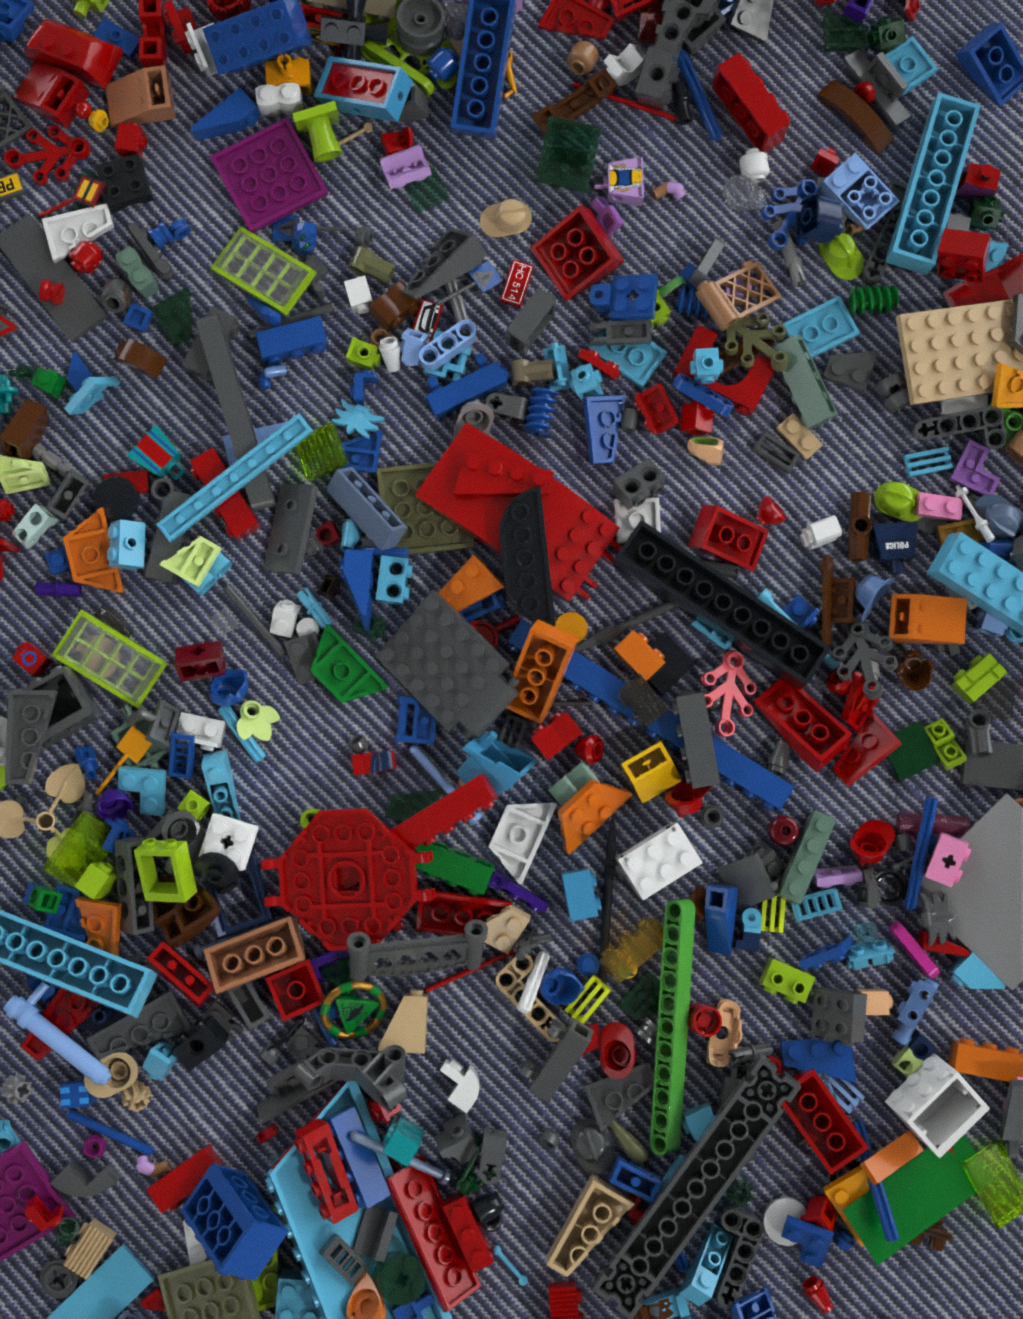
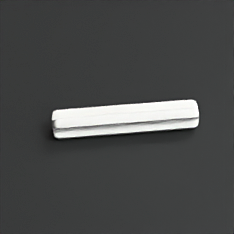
(533, 982)

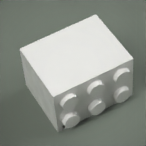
(658, 860)
(937, 1105)

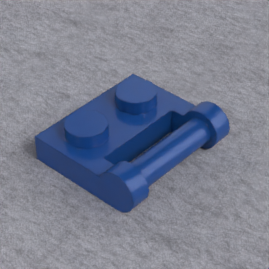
(423, 723)

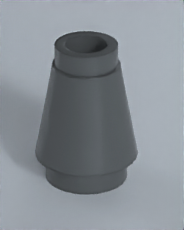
(779, 759)

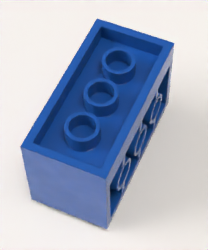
(258, 36)
(233, 1222)

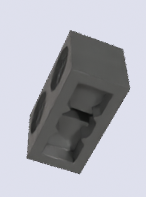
(635, 480)

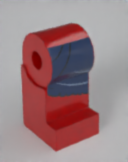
(373, 762)

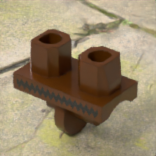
(937, 1238)

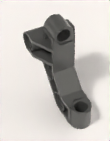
(375, 1071)

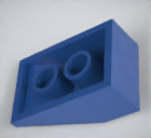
(993, 63)
(359, 574)

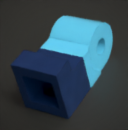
(750, 930)

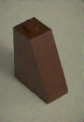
(24, 430)

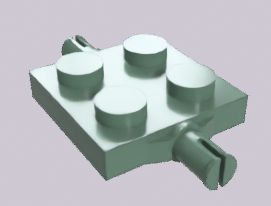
(153, 754)

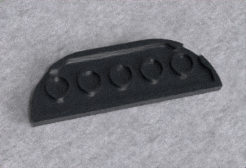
(526, 557)

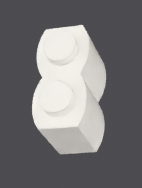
(277, 100)
(821, 532)

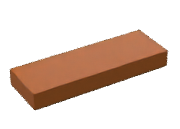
(891, 1157)

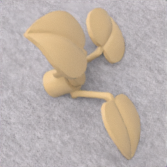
(64, 784)

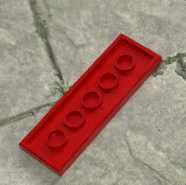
(432, 1235)

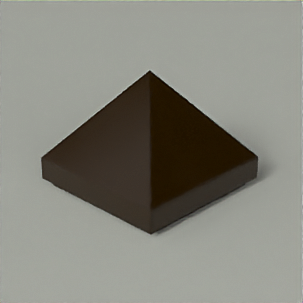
(330, 587)

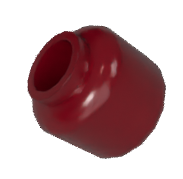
(775, 830)

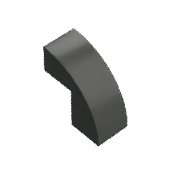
(77, 1183)

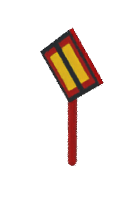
(86, 193)

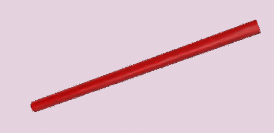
(634, 104)
(468, 971)

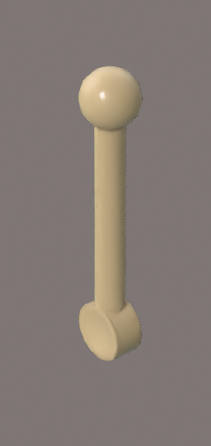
(367, 128)

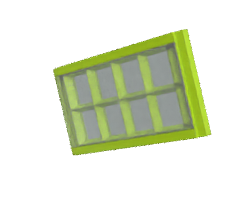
(263, 271)
(109, 658)

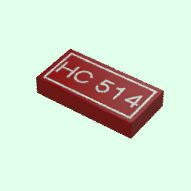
(517, 283)

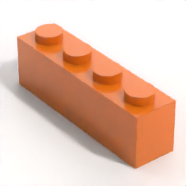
(986, 1060)

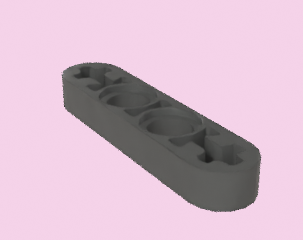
(881, 243)

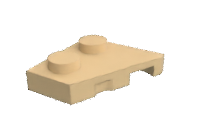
(506, 928)

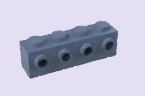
(366, 508)

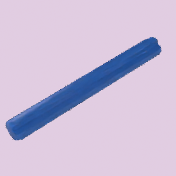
(699, 96)
(921, 852)
(878, 1193)

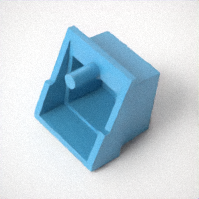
(495, 759)

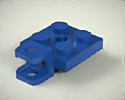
(615, 298)

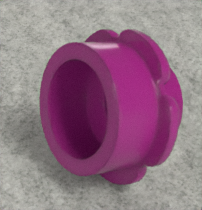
(92, 1152)

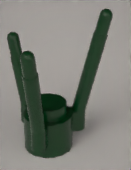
(467, 1178)

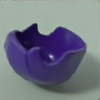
(113, 804)

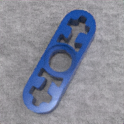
(703, 395)

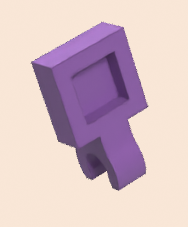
(607, 215)

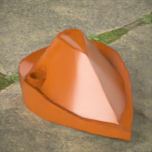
(366, 1300)

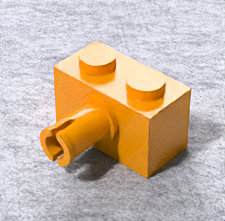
(290, 71)

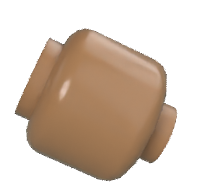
(582, 58)

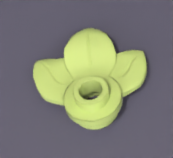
(257, 724)

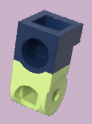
(914, 1055)

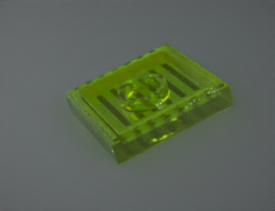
(321, 452)

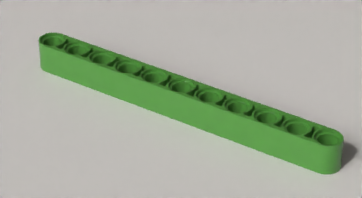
(672, 1027)

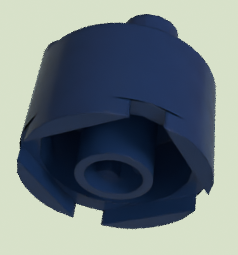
(819, 219)

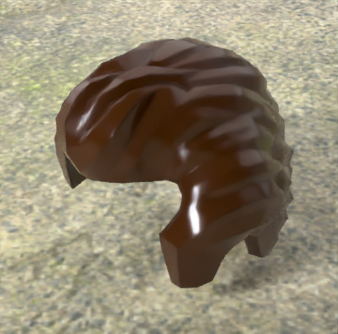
(914, 671)

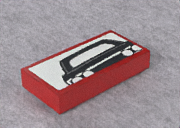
(428, 318)

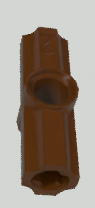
(859, 512)

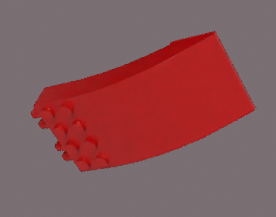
(573, 527)

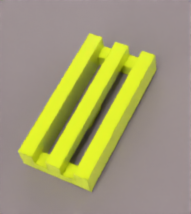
(781, 914)
(575, 1014)

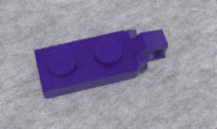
(517, 891)

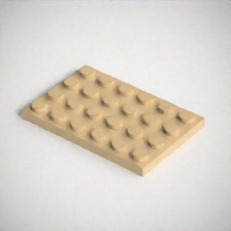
(956, 350)

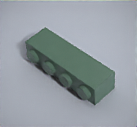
(806, 384)
(805, 857)

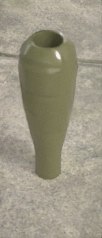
(631, 1146)

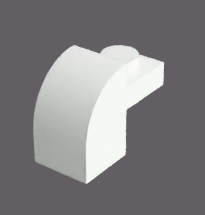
(626, 65)
(467, 1086)

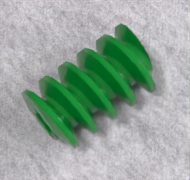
(873, 298)

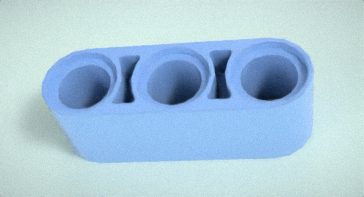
(451, 335)

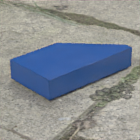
(77, 372)

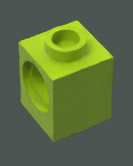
(196, 805)

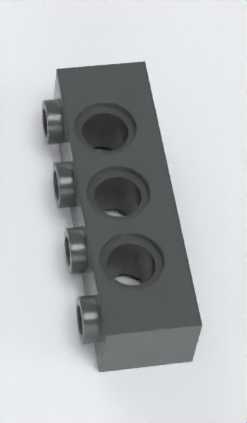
(135, 911)

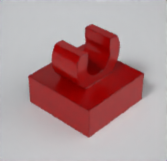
(825, 162)

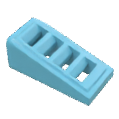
(818, 912)

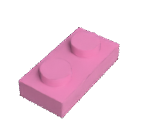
(939, 507)

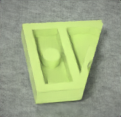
(22, 474)
(193, 561)

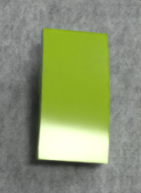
(945, 744)

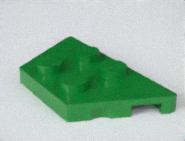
(343, 669)

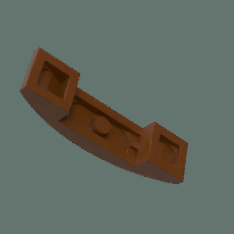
(578, 102)
(859, 114)

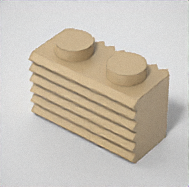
(89, 1249)

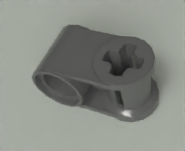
(509, 407)

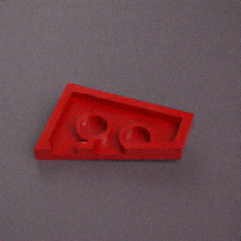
(576, 19)
(869, 747)

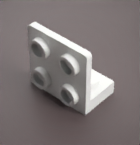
(198, 41)

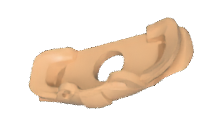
(718, 1048)

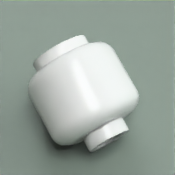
(754, 165)

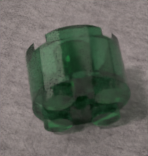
(410, 1283)

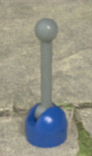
(933, 841)

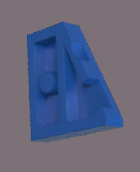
(364, 453)
(68, 916)
(826, 953)

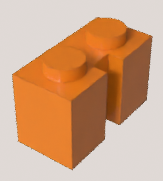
(639, 655)

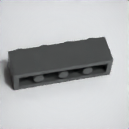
(697, 740)

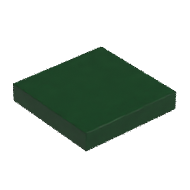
(915, 752)

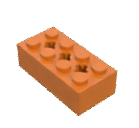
(541, 670)

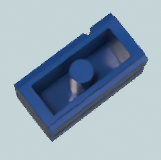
(634, 1179)

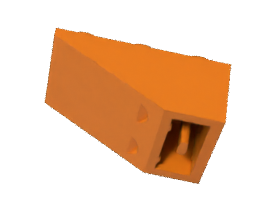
(927, 619)

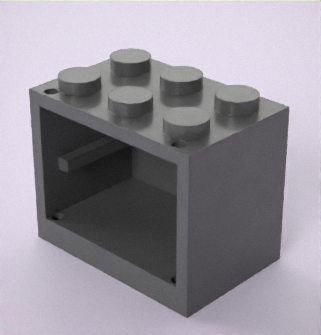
(73, 704)

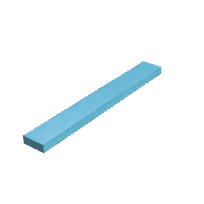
(234, 477)

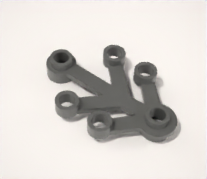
(864, 655)

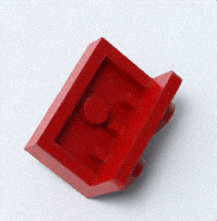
(178, 20)
(657, 409)

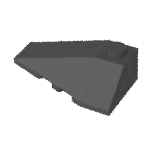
(453, 256)

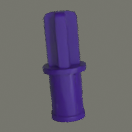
(58, 589)

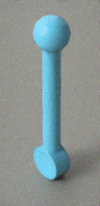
(522, 1279)

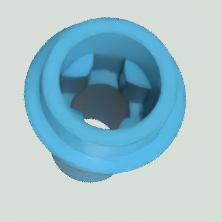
(350, 535)

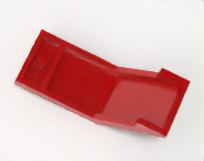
(997, 285)

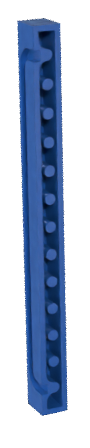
(731, 764)

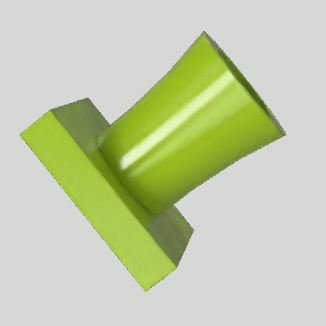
(318, 123)

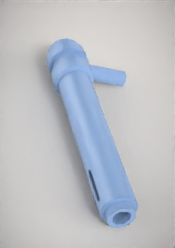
(29, 1017)

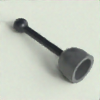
(271, 1052)

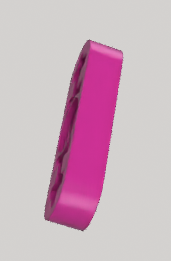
(914, 950)

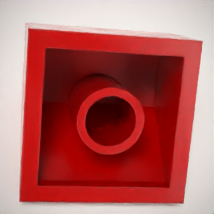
(295, 989)

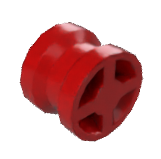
(51, 292)

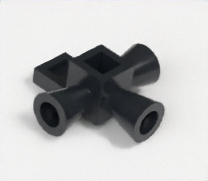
(352, 30)

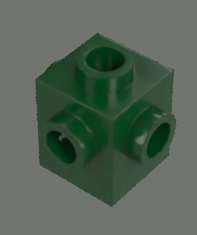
(887, 33)
(985, 212)

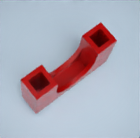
(744, 394)

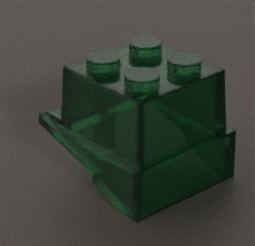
(568, 154)

